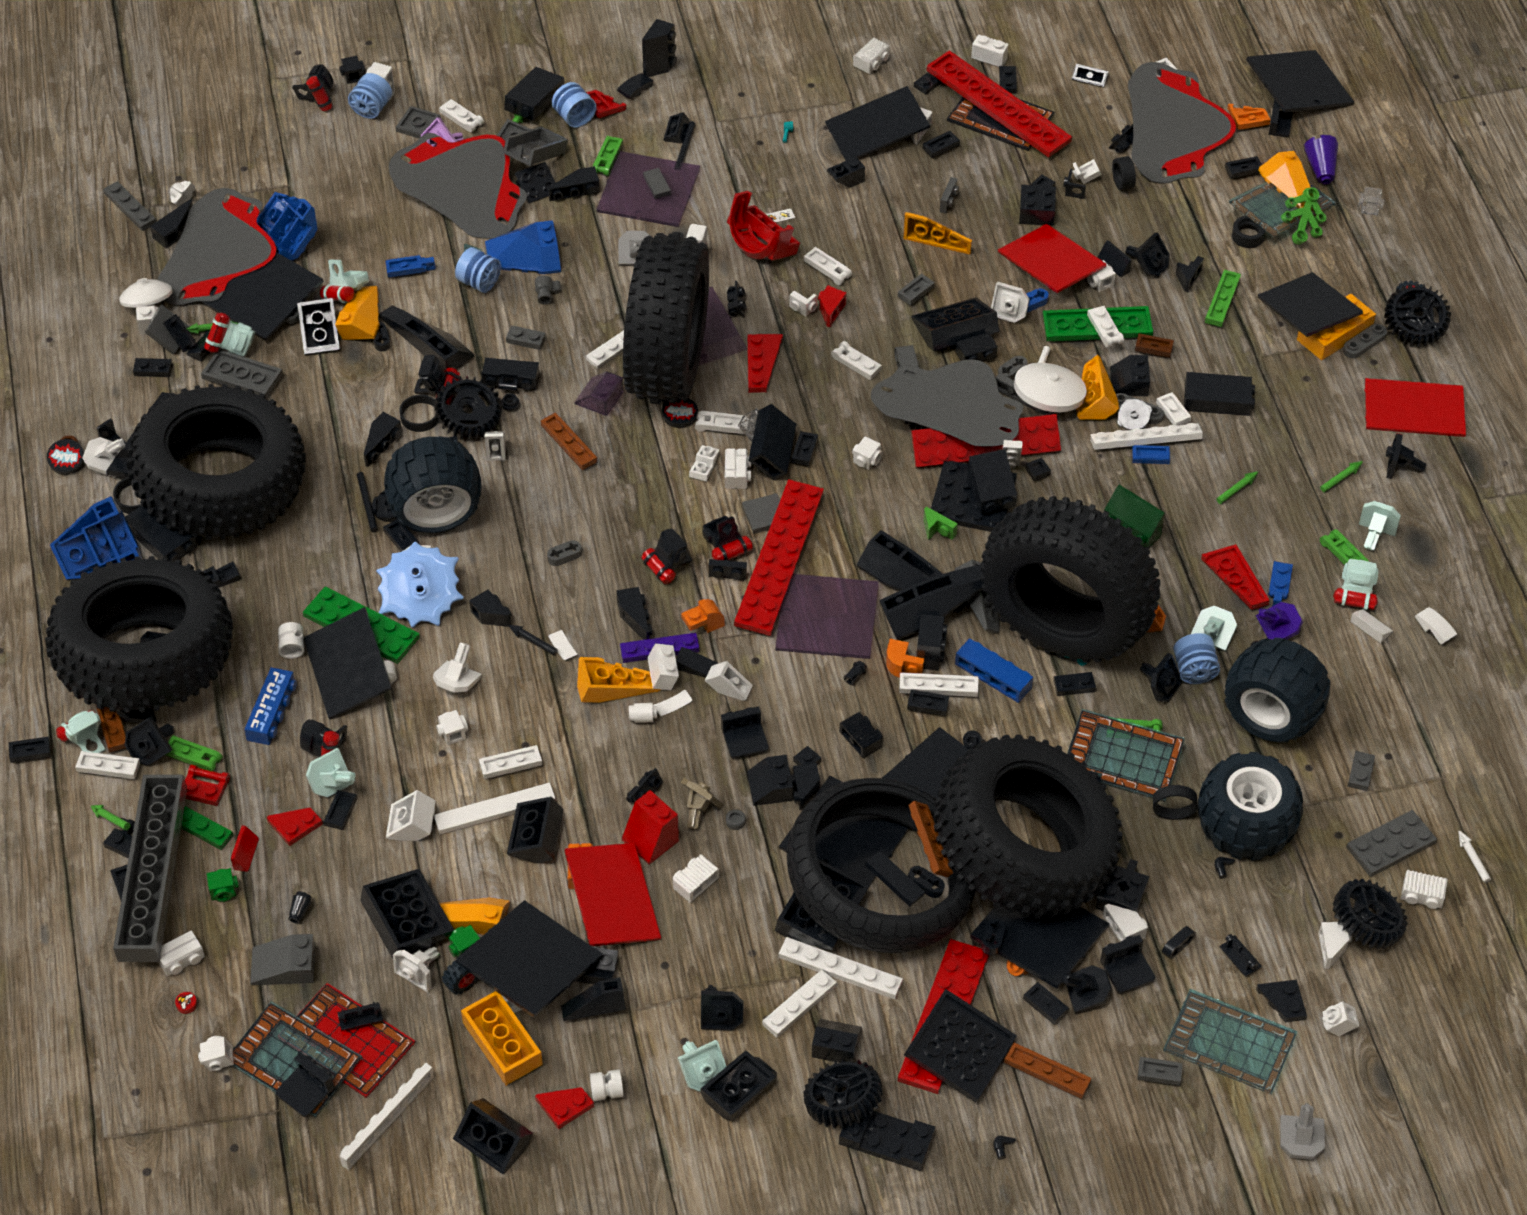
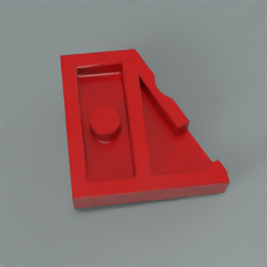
(605, 104)
(294, 824)
(564, 1105)

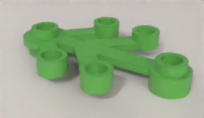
(1310, 197)

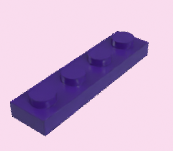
(641, 649)

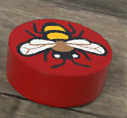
(186, 1002)

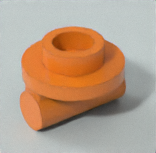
(1014, 969)

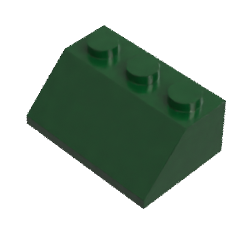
(1137, 514)

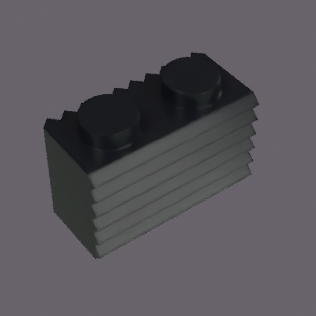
(977, 348)
(861, 734)

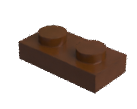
(1154, 345)

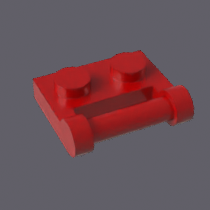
(204, 791)

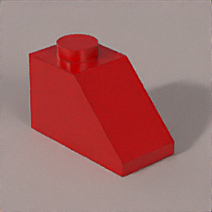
(831, 304)

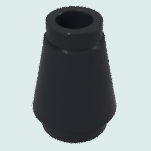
(299, 906)

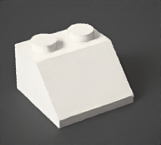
(411, 817)

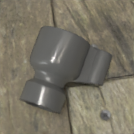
(544, 287)

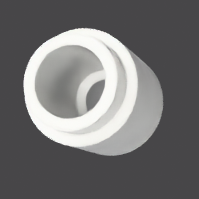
(642, 712)

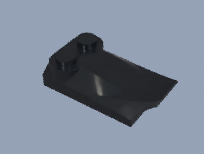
(738, 1085)

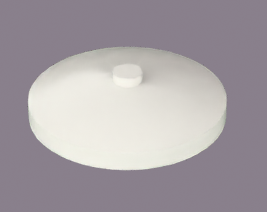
(1050, 387)

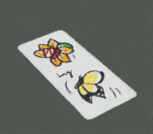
(781, 215)

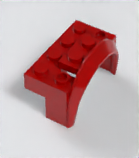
(779, 240)

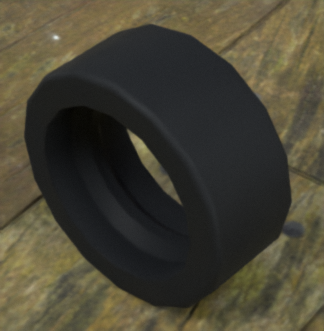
(1124, 173)
(1246, 240)

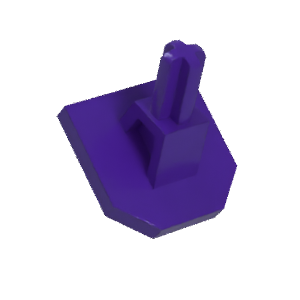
(1280, 621)

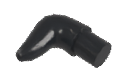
(1219, 866)
(999, 1143)

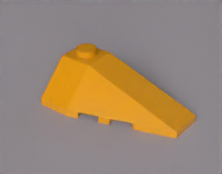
(1286, 174)
(929, 232)
(360, 315)
(1100, 396)
(607, 682)
(478, 913)

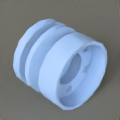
(370, 95)
(573, 104)
(478, 270)
(1196, 658)

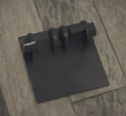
(535, 181)

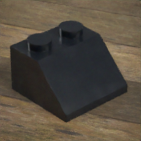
(1131, 375)
(770, 781)
(835, 1041)

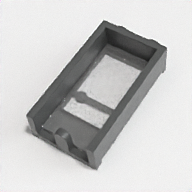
(535, 145)

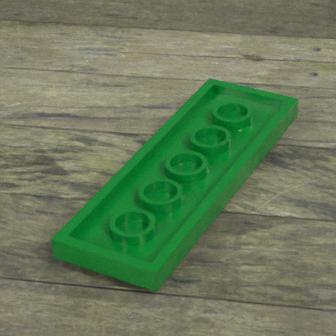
(1076, 325)
(392, 637)

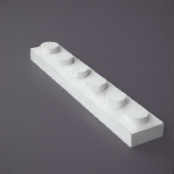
(1146, 436)
(840, 968)
(380, 1122)

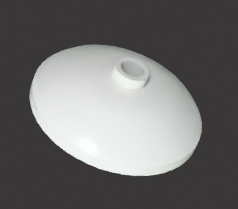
(145, 293)

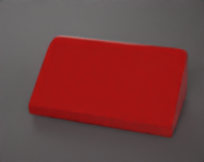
(244, 849)

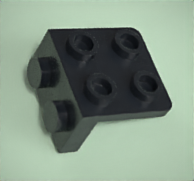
(744, 732)
(1126, 964)
(306, 1086)

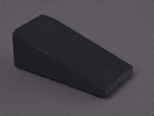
(693, 663)

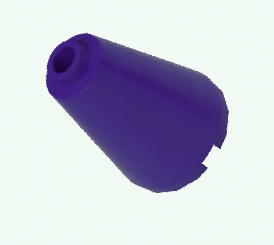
(1322, 157)

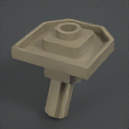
(698, 801)

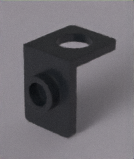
(1069, 186)
(107, 431)

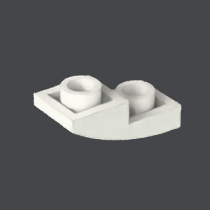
(704, 463)
(1436, 623)

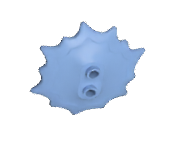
(434, 576)

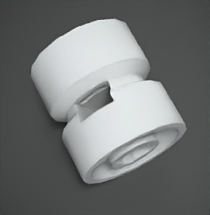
(291, 640)
(606, 1085)

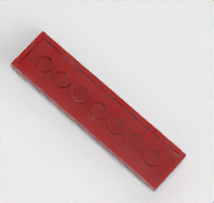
(934, 447)
(959, 974)

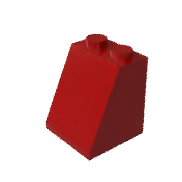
(651, 827)

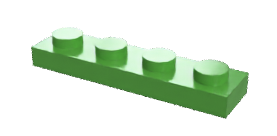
(1222, 298)

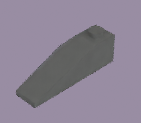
(980, 606)

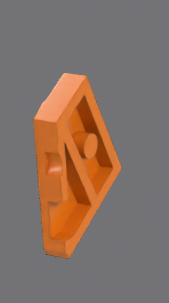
(1249, 117)

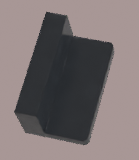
(1280, 122)

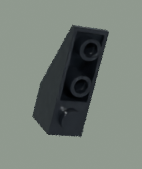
(579, 183)
(170, 227)
(381, 435)
(631, 610)
(598, 999)

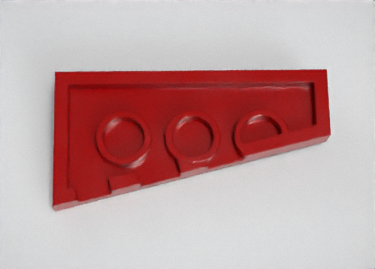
(761, 360)
(1236, 573)

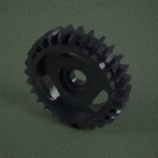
(1425, 327)
(467, 396)
(1373, 929)
(845, 1107)

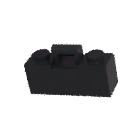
(510, 374)

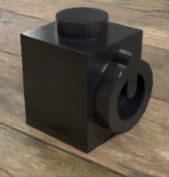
(352, 69)

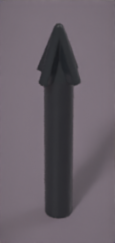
(519, 631)

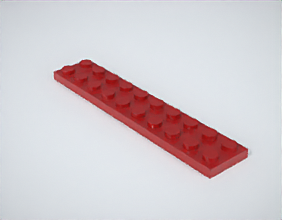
(999, 103)
(778, 557)

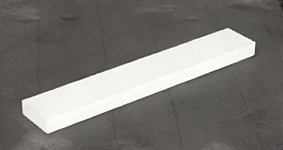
(488, 809)

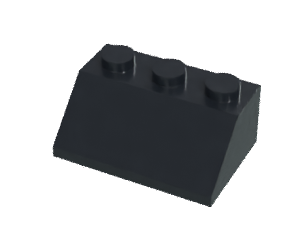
(659, 48)
(535, 830)
(492, 1135)

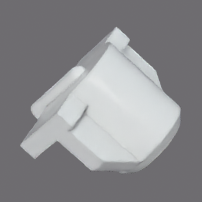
(181, 192)

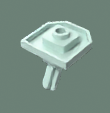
(1378, 519)
(1217, 624)
(329, 774)
(701, 1063)

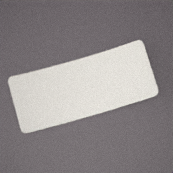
(562, 644)
(673, 703)

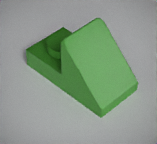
(936, 522)

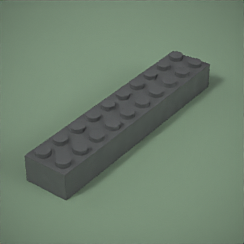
(150, 869)

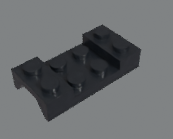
(889, 1139)

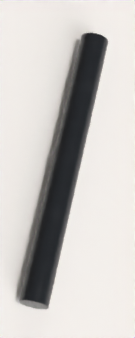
(685, 144)
(367, 502)

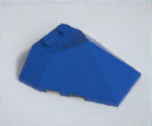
(289, 224)
(527, 248)
(95, 539)

